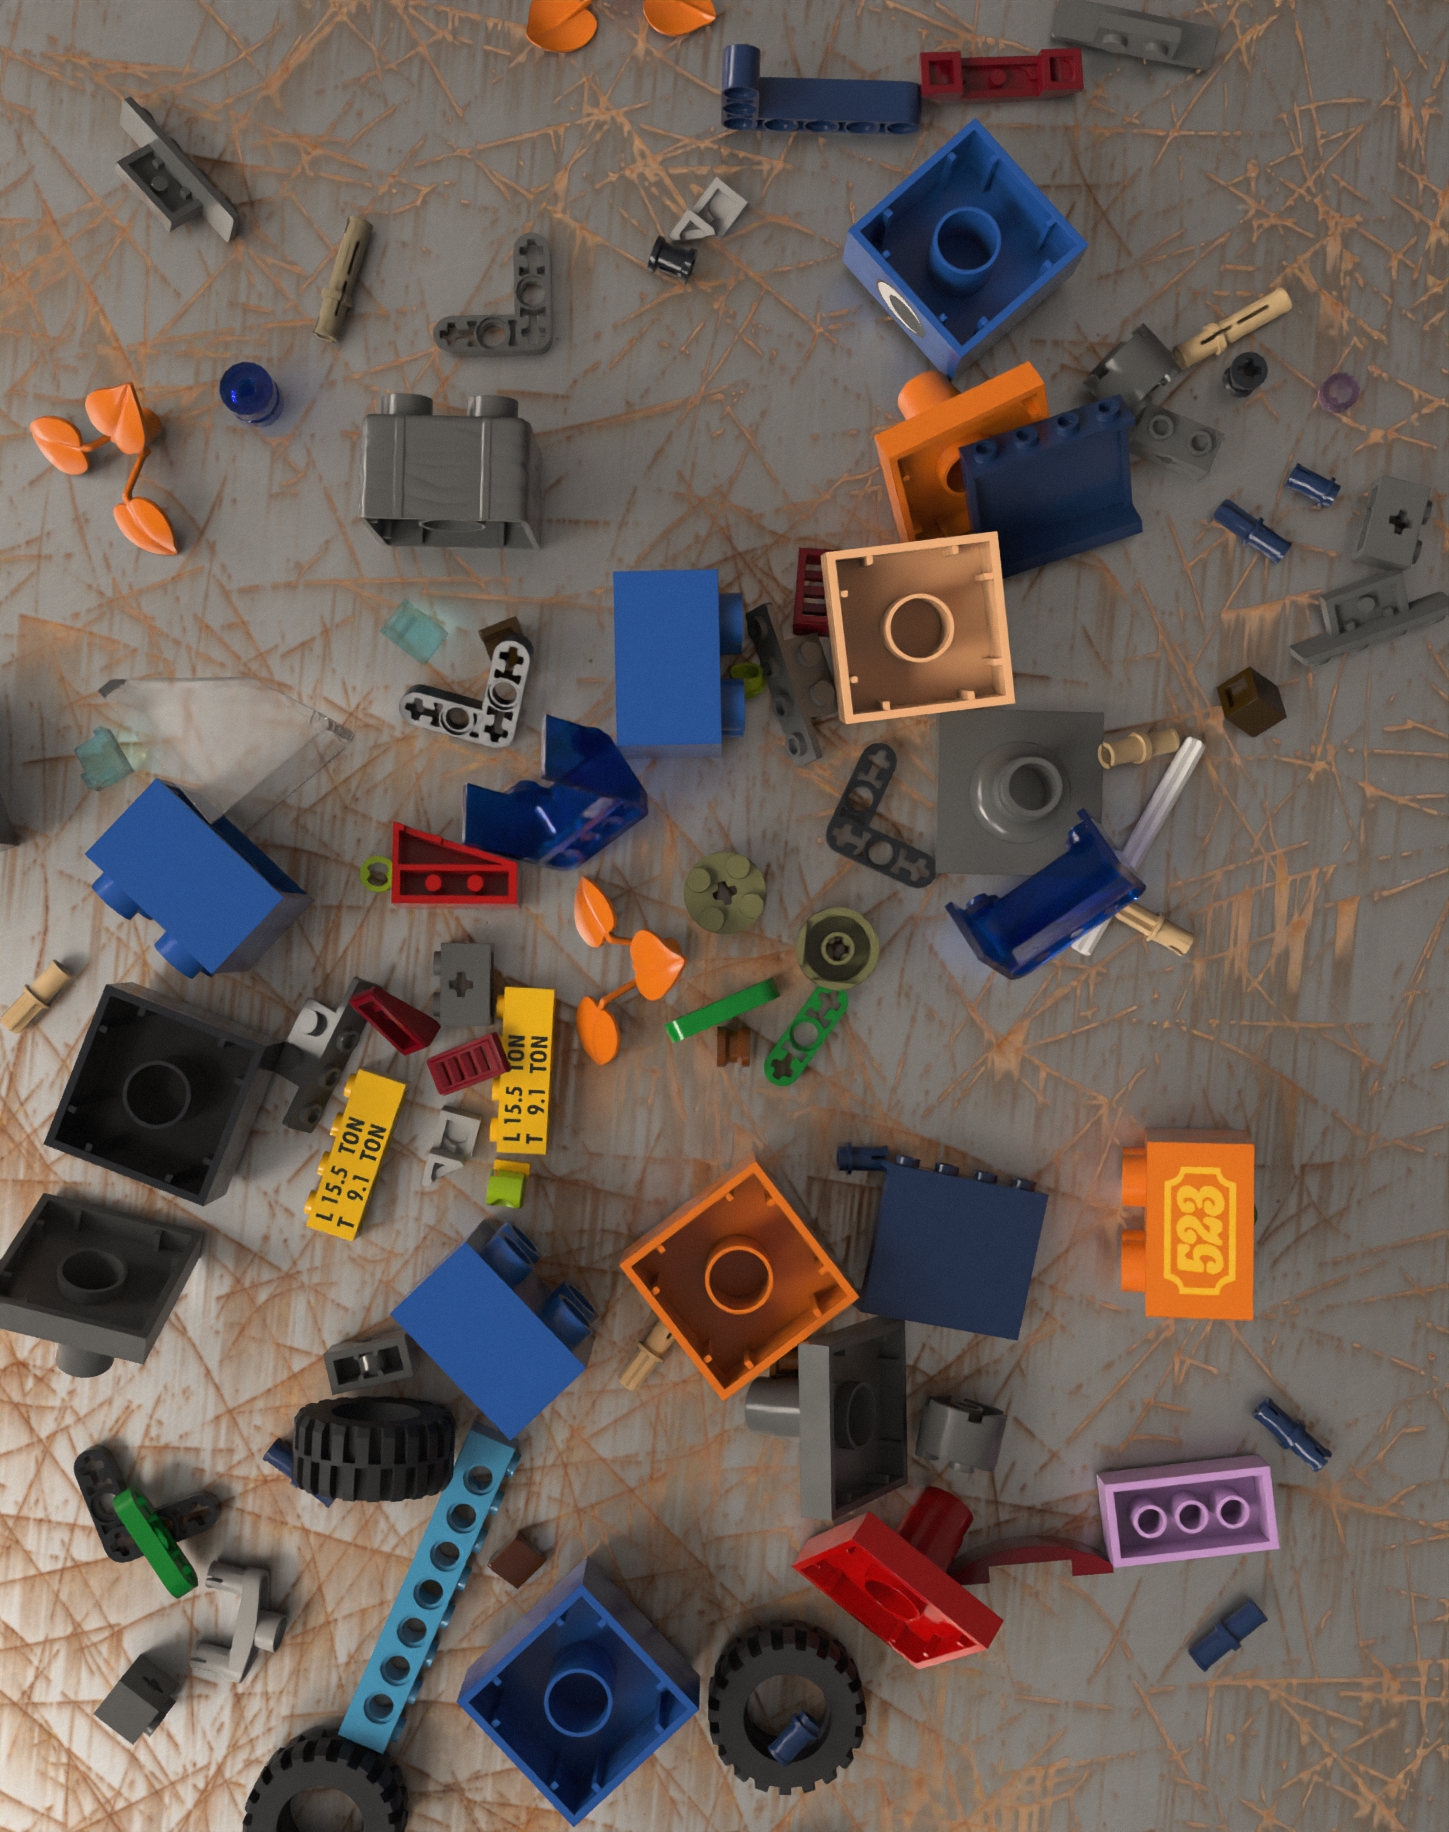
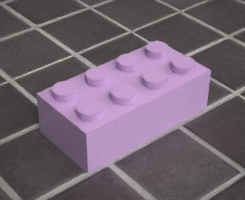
(1187, 1510)

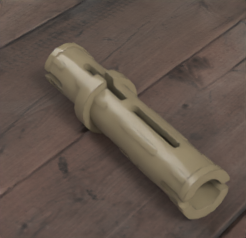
(337, 295)

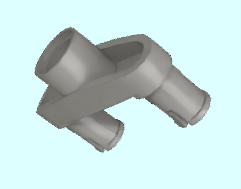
(254, 1628)

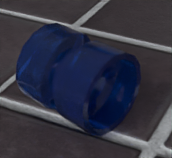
(251, 395)

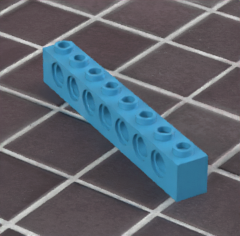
(365, 1719)

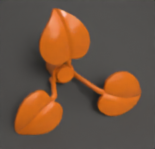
(569, 26)
(132, 427)
(655, 960)

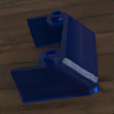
(573, 819)
(1052, 906)

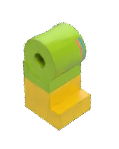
(508, 1183)

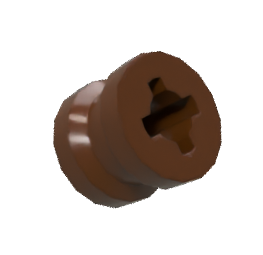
(733, 1046)

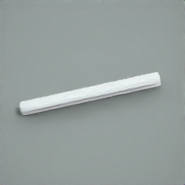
(1152, 821)

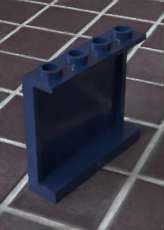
(1053, 485)
(952, 1248)

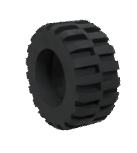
(373, 1448)
(779, 1653)
(333, 1764)

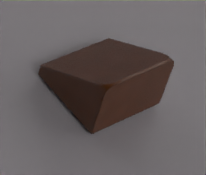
(516, 1560)

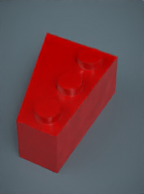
(448, 875)

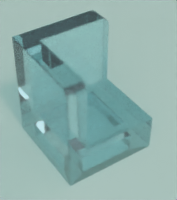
(414, 632)
(102, 760)

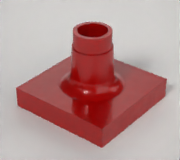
(900, 1581)

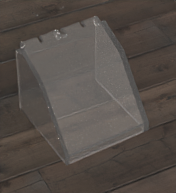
(228, 740)

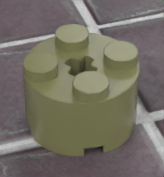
(735, 872)
(851, 966)

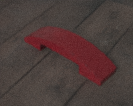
(1000, 79)
(1080, 1558)

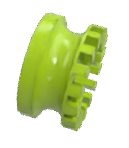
(366, 874)

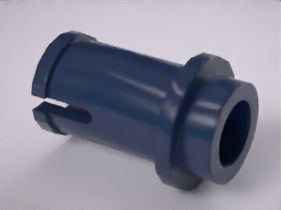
(1313, 485)
(859, 1158)
(794, 1737)

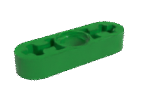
(722, 1010)
(795, 1064)
(155, 1541)

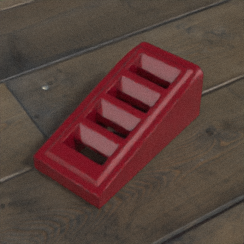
(804, 623)
(396, 1020)
(467, 1064)

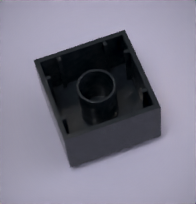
(164, 1092)

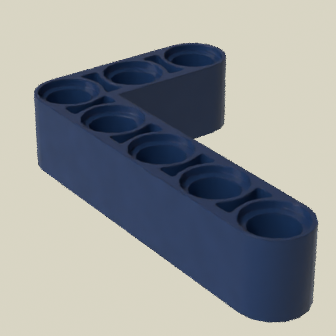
(813, 103)

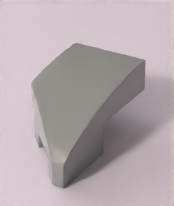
(712, 215)
(452, 1142)

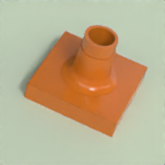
(923, 454)

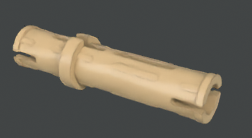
(1217, 336)

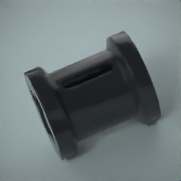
(672, 260)
(1254, 367)

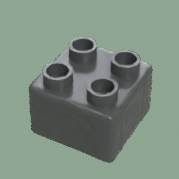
(450, 476)

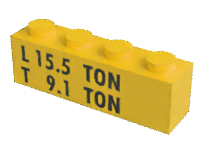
(526, 1089)
(357, 1153)

